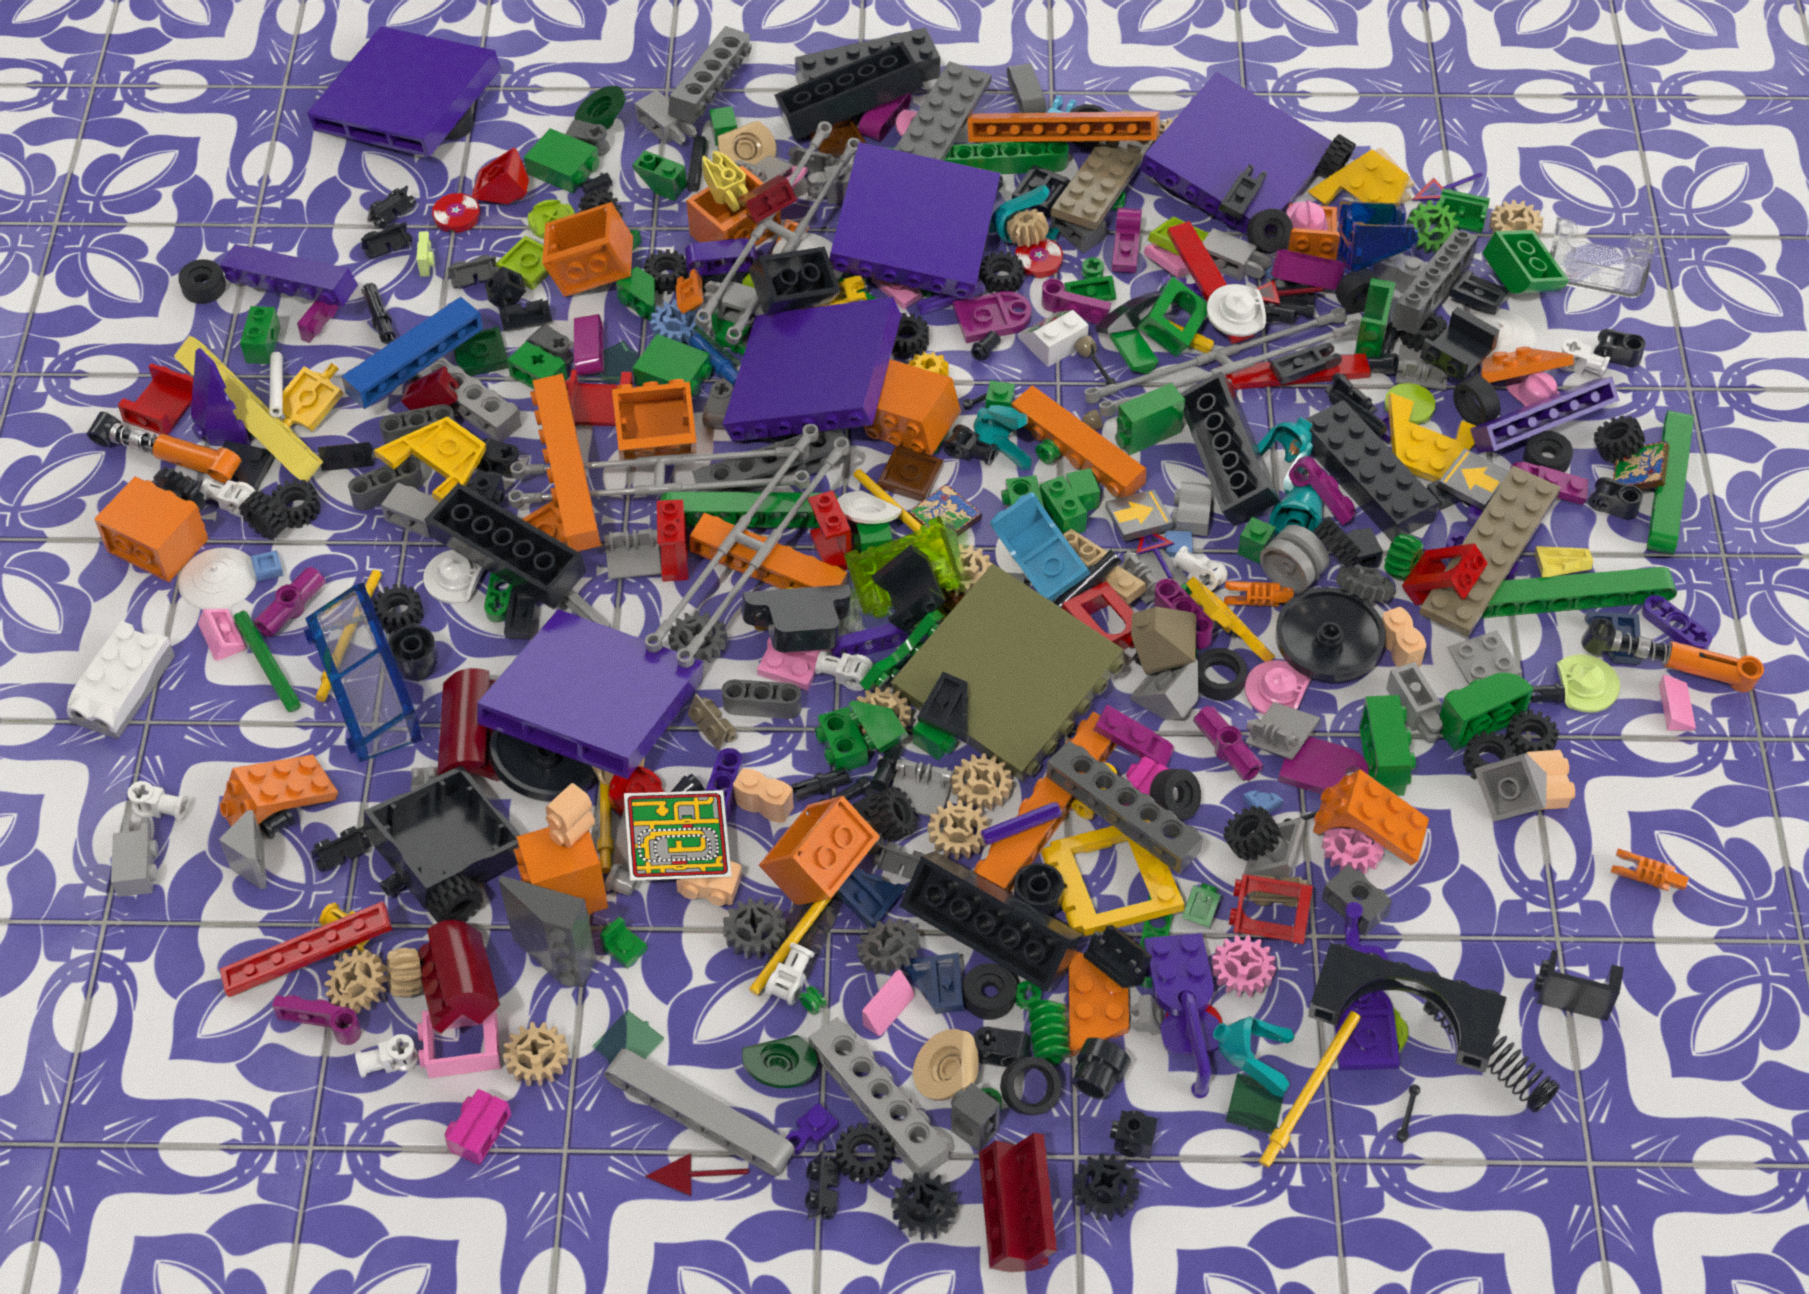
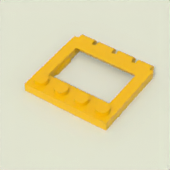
(1076, 900)

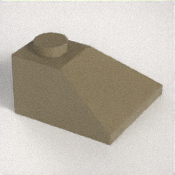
(1164, 638)

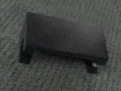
(1118, 957)

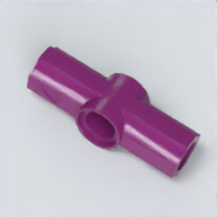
(289, 602)
(1221, 733)

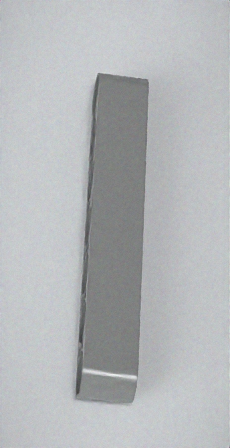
(699, 1112)

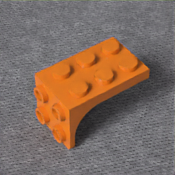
(1317, 242)
(275, 787)
(1374, 810)

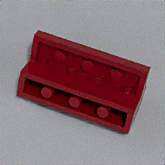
(461, 737)
(456, 975)
(1017, 1204)

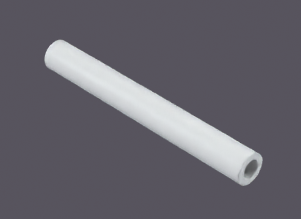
(276, 384)

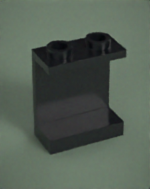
(1461, 345)
(910, 586)
(1577, 993)

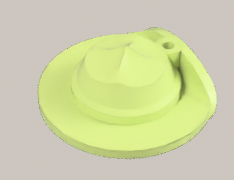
(1588, 683)

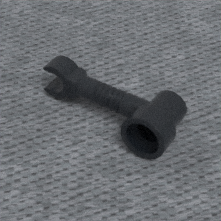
(1386, 362)

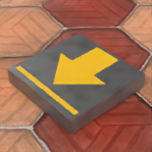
(1473, 479)
(1139, 515)

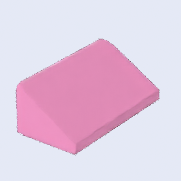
(220, 633)
(1676, 704)
(887, 1004)

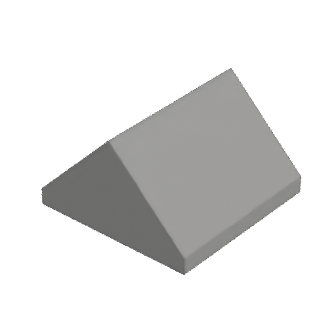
(1513, 786)
(245, 849)
(1282, 857)

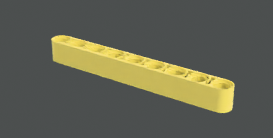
(256, 417)

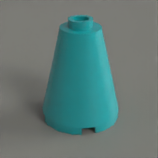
(1299, 507)

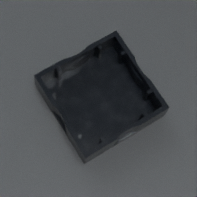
(441, 833)

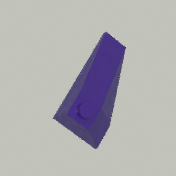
(212, 407)

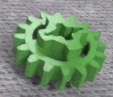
(1423, 220)

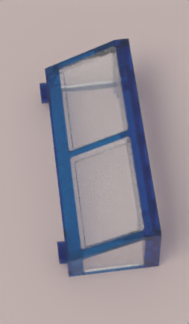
(363, 675)

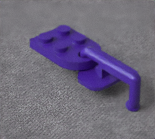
(1182, 971)
(1374, 1037)

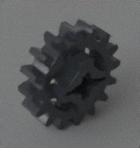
(180, 485)
(1109, 1174)
(915, 1215)

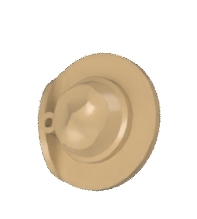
(748, 143)
(946, 1064)

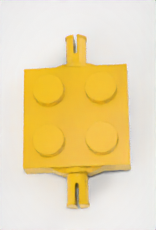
(310, 397)

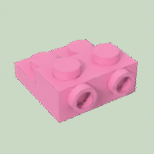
(789, 667)

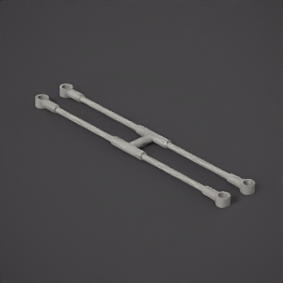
(792, 237)
(1337, 315)
(659, 475)
(737, 535)

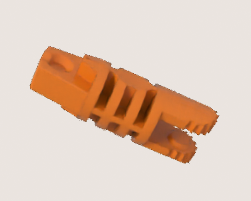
(1258, 593)
(1650, 872)

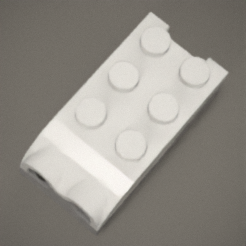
(119, 680)

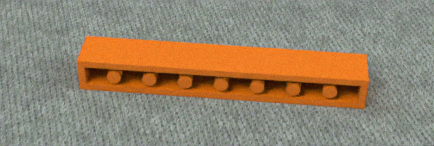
(1063, 126)
(566, 463)
(1019, 850)

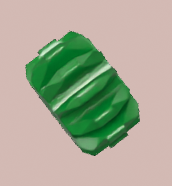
(1403, 556)

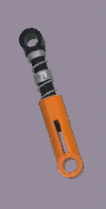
(218, 463)
(1738, 672)

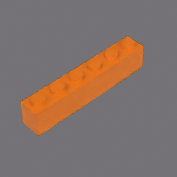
(1080, 443)
(781, 567)

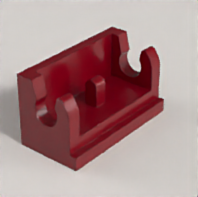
(768, 198)
(431, 390)

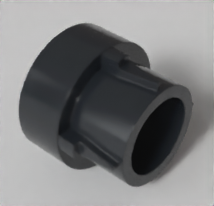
(414, 652)
(1040, 887)
(1100, 1067)

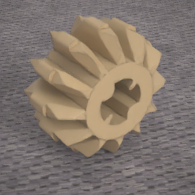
(1027, 227)
(404, 972)

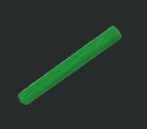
(267, 661)

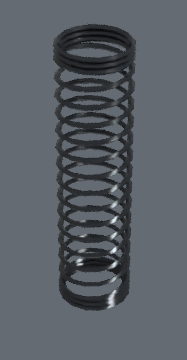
(1542, 1093)

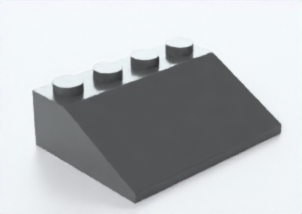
(550, 929)

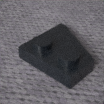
(253, 464)
(947, 707)

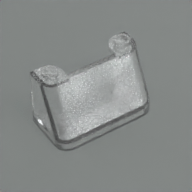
(1601, 266)

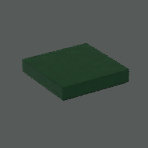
(482, 353)

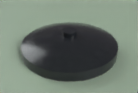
(1330, 634)
(535, 770)

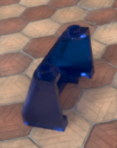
(1372, 233)

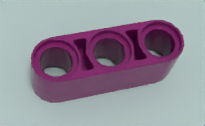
(882, 118)
(1307, 269)
(588, 345)
(1172, 596)

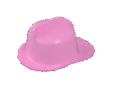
(1307, 216)
(1532, 387)

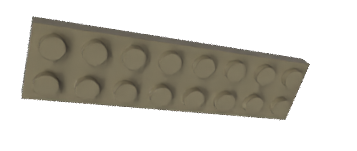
(1100, 181)
(1501, 537)

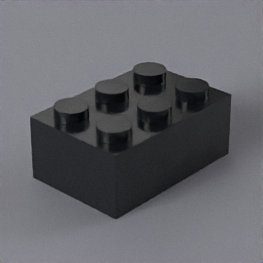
(794, 280)

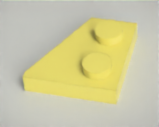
(1561, 560)

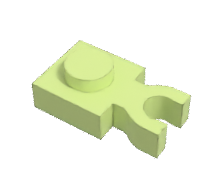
(425, 256)

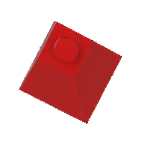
(502, 179)

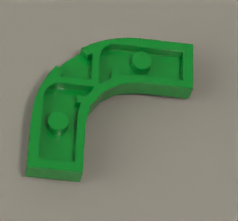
(888, 668)

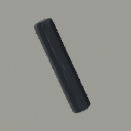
(695, 166)
(1376, 424)

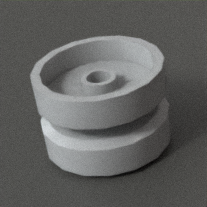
(1294, 558)

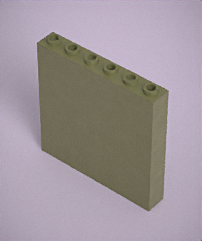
(1024, 668)

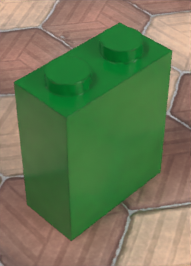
(561, 160)
(672, 360)
(1149, 419)

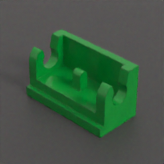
(1469, 209)

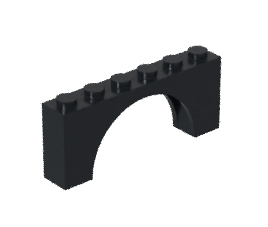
(1470, 1010)

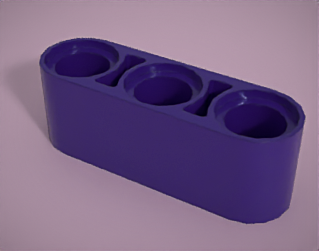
(718, 256)
(725, 776)

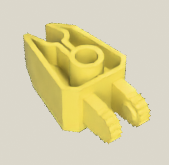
(724, 179)

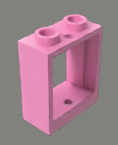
(459, 1064)

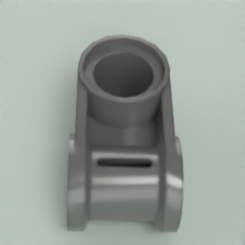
(590, 134)
(552, 343)
(717, 404)

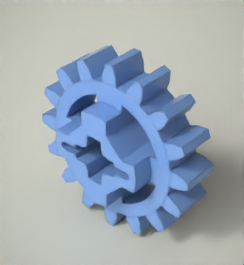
(673, 324)

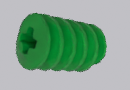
(1048, 1031)

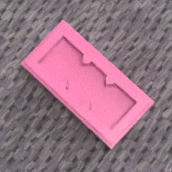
(1166, 259)
(902, 294)

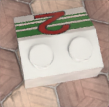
(1055, 336)

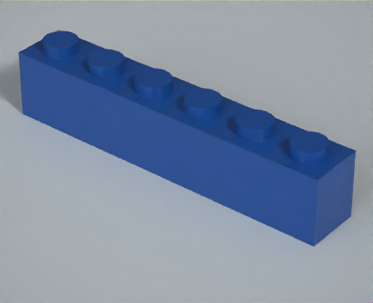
(412, 352)

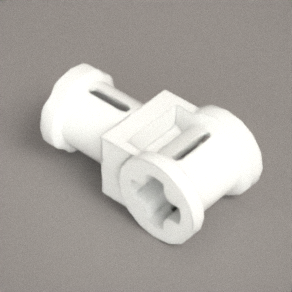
(1584, 358)
(228, 495)
(1200, 568)
(844, 669)
(155, 801)
(789, 975)
(389, 1056)

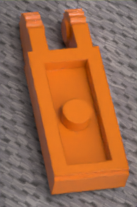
(689, 292)

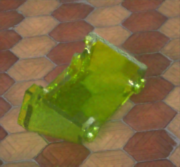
(936, 541)

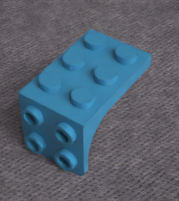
(1039, 547)

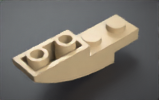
(1123, 582)

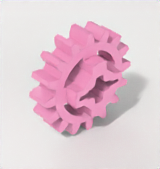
(1351, 848)
(1256, 970)

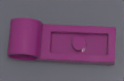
(1126, 240)
(1058, 300)
(315, 319)
(1325, 486)
(1572, 487)
(1133, 736)
(320, 1014)

